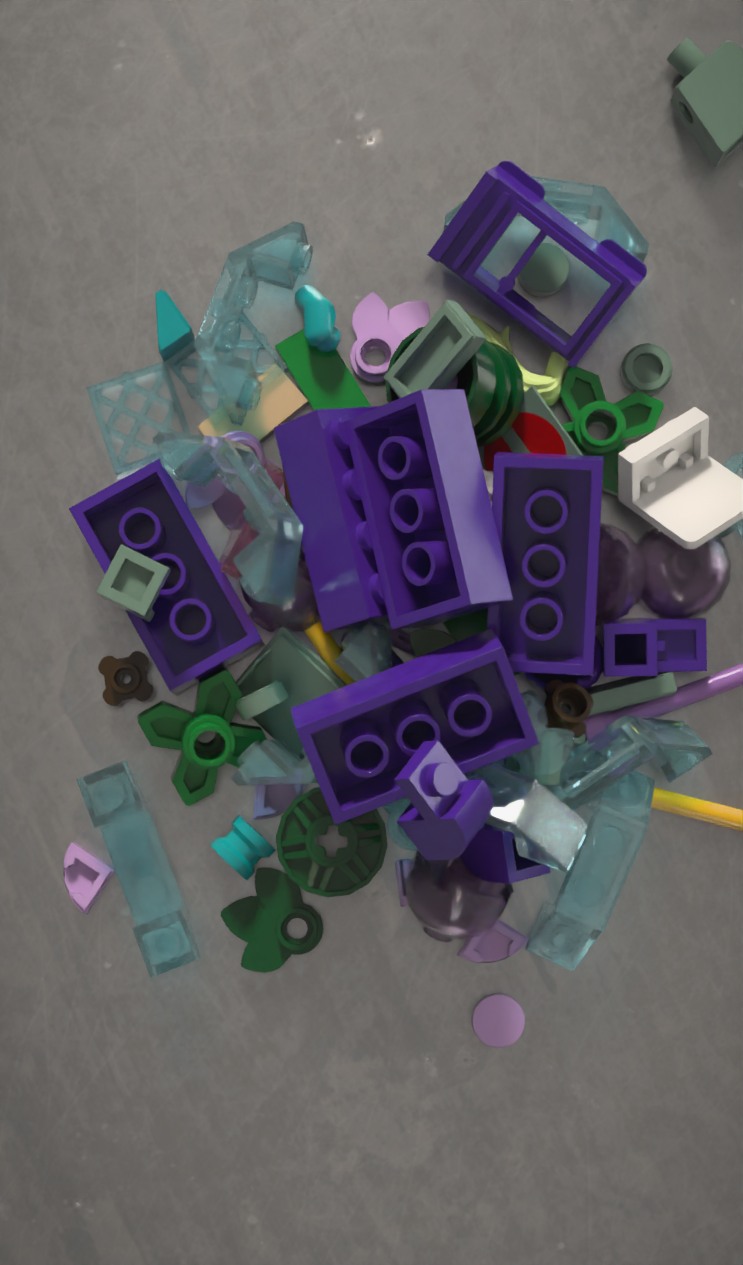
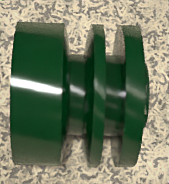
(490, 385)
(307, 861)

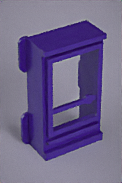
(483, 221)

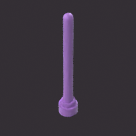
(684, 696)

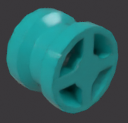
(243, 847)

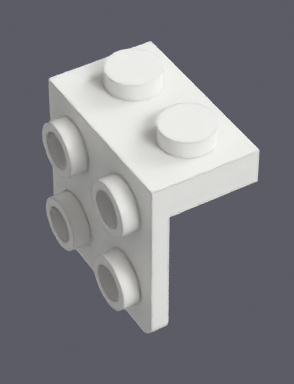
(677, 484)

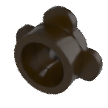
(137, 688)
(575, 699)

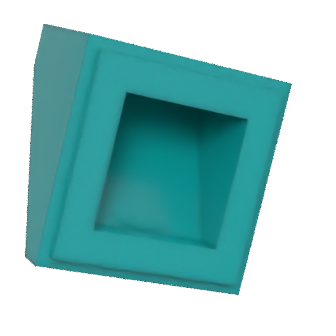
(172, 327)

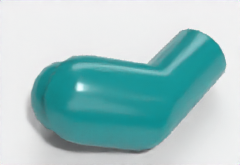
(318, 319)

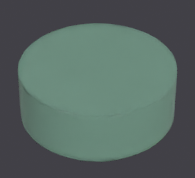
(545, 271)
(646, 369)
(261, 700)

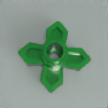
(623, 420)
(178, 729)

